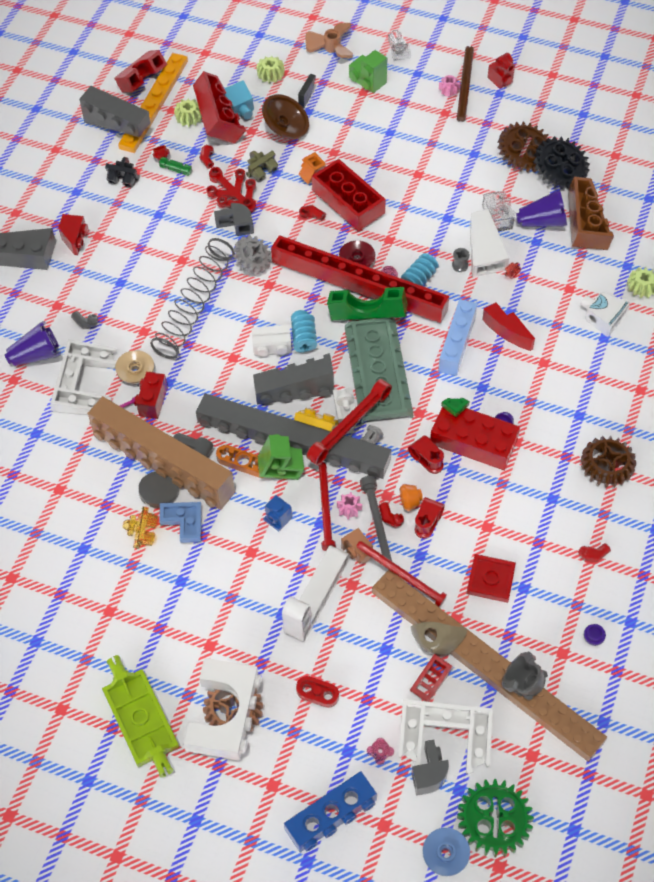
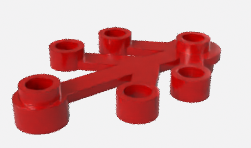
(231, 191)

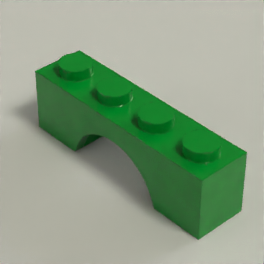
(345, 306)

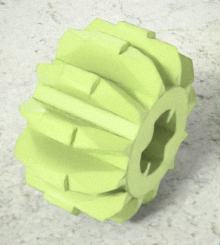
(270, 69)
(187, 112)
(641, 282)

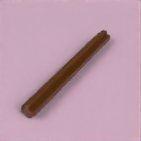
(465, 84)

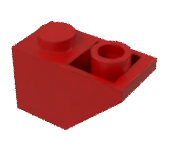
(72, 231)

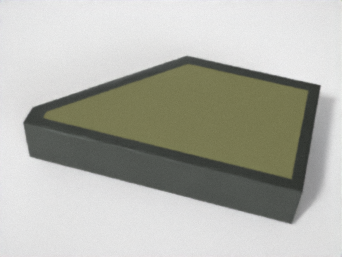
(306, 90)

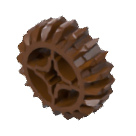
(603, 467)

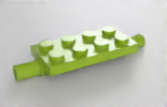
(140, 717)

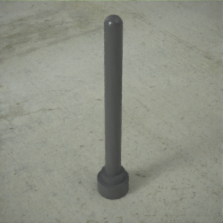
(369, 485)

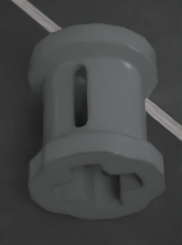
(460, 257)

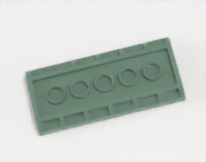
(374, 356)

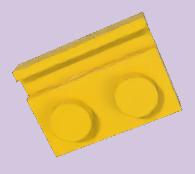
(310, 417)

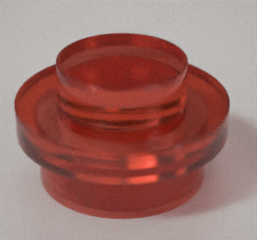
(512, 270)

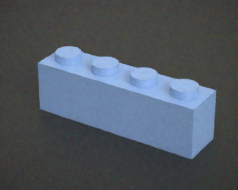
(457, 337)

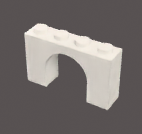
(225, 739)

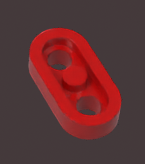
(318, 691)

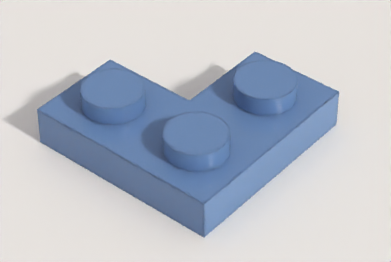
(186, 515)

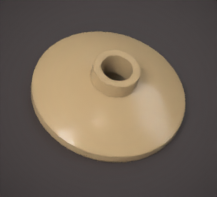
(134, 360)

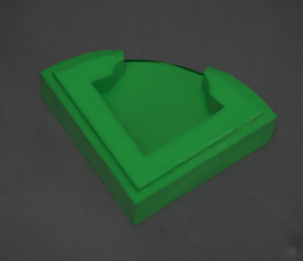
(455, 406)

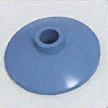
(449, 840)

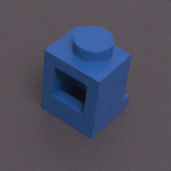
(277, 513)

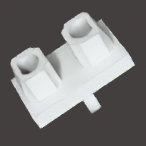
(344, 402)

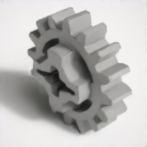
(259, 260)

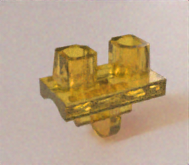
(144, 520)

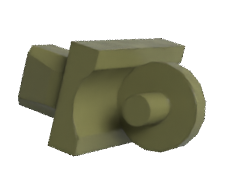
(258, 162)

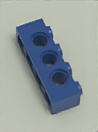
(356, 786)

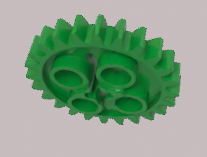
(475, 816)

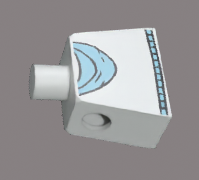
(605, 311)

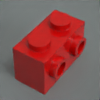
(151, 395)

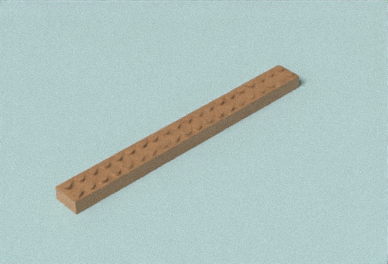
(491, 667)

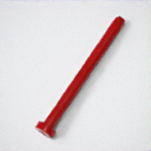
(325, 508)
(402, 573)

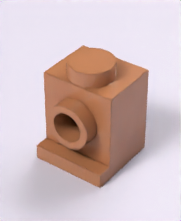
(349, 544)

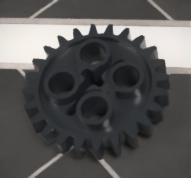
(560, 161)

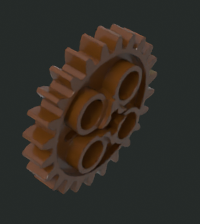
(513, 141)

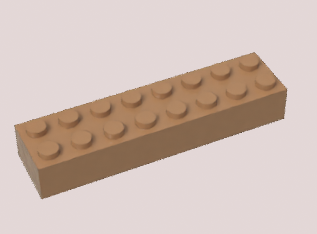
(162, 453)

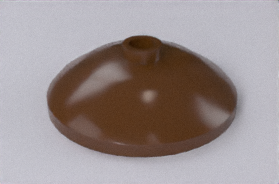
(285, 116)

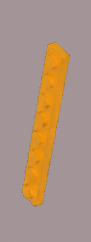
(156, 97)

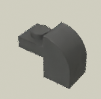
(237, 216)
(430, 776)

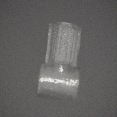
(399, 49)

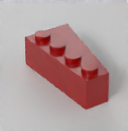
(216, 109)

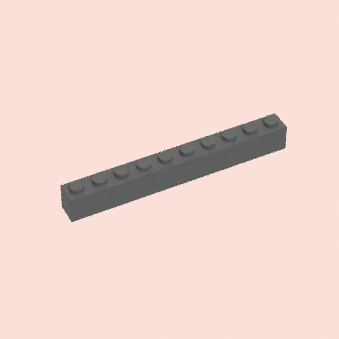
(259, 424)

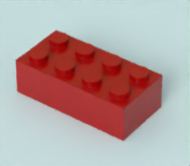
(348, 194)
(476, 436)

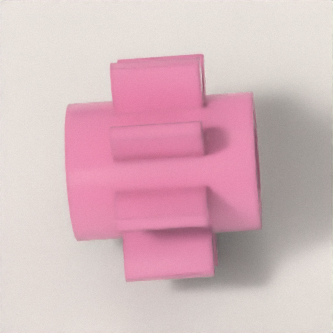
(449, 85)
(349, 505)

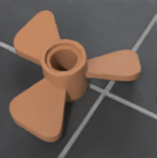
(330, 40)

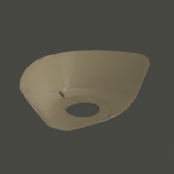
(447, 637)

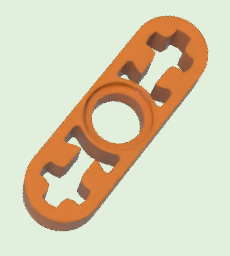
(238, 454)

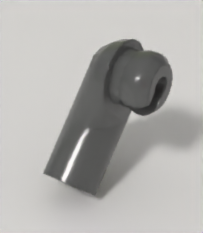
(89, 322)

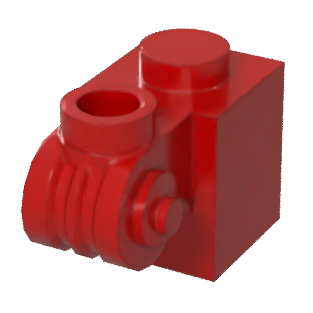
(502, 71)

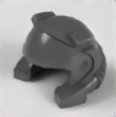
(524, 676)

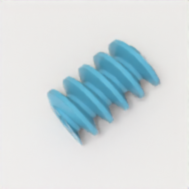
(421, 269)
(303, 331)

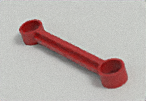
(319, 450)

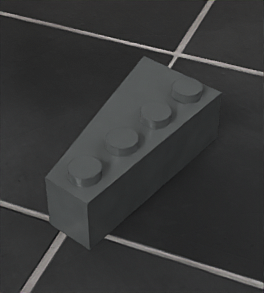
(113, 113)
(27, 248)
(295, 381)

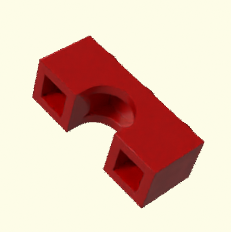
(147, 64)

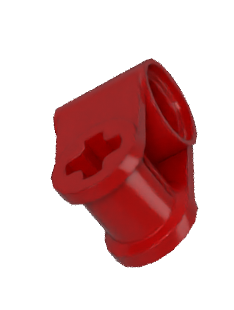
(427, 454)
(428, 517)

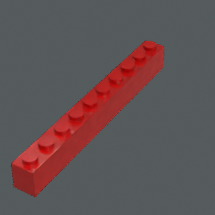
(357, 277)

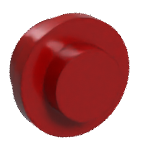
(160, 151)

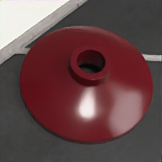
(358, 252)

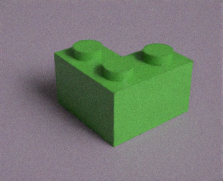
(369, 71)
(280, 459)

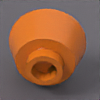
(410, 496)

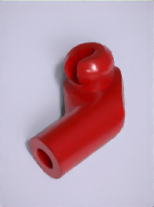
(204, 156)
(312, 211)
(392, 519)
(593, 554)

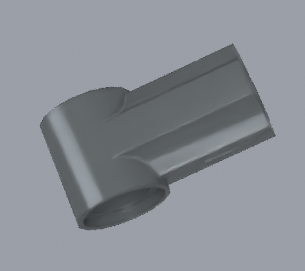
(200, 445)

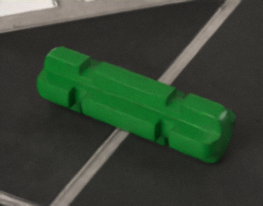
(175, 166)

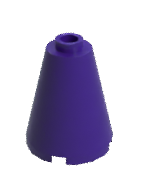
(544, 212)
(33, 346)

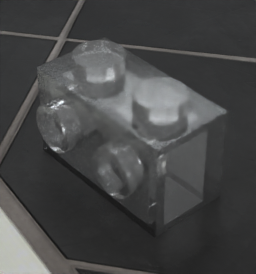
(500, 210)

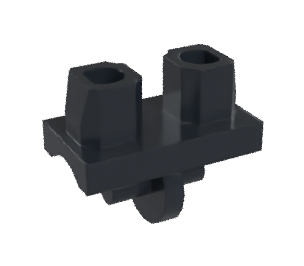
(122, 169)

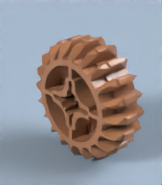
(216, 702)

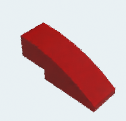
(508, 326)

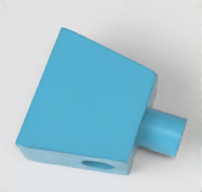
(241, 99)

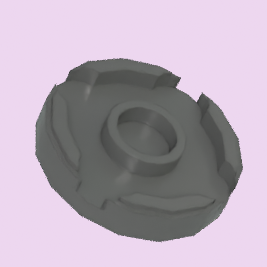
(157, 489)

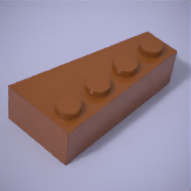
(587, 219)

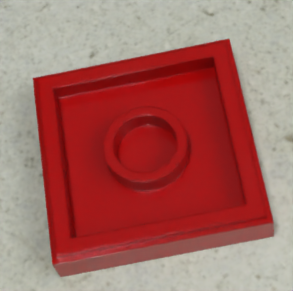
(491, 578)

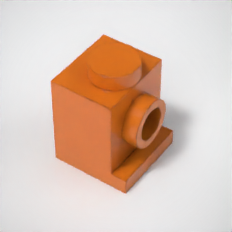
(310, 166)

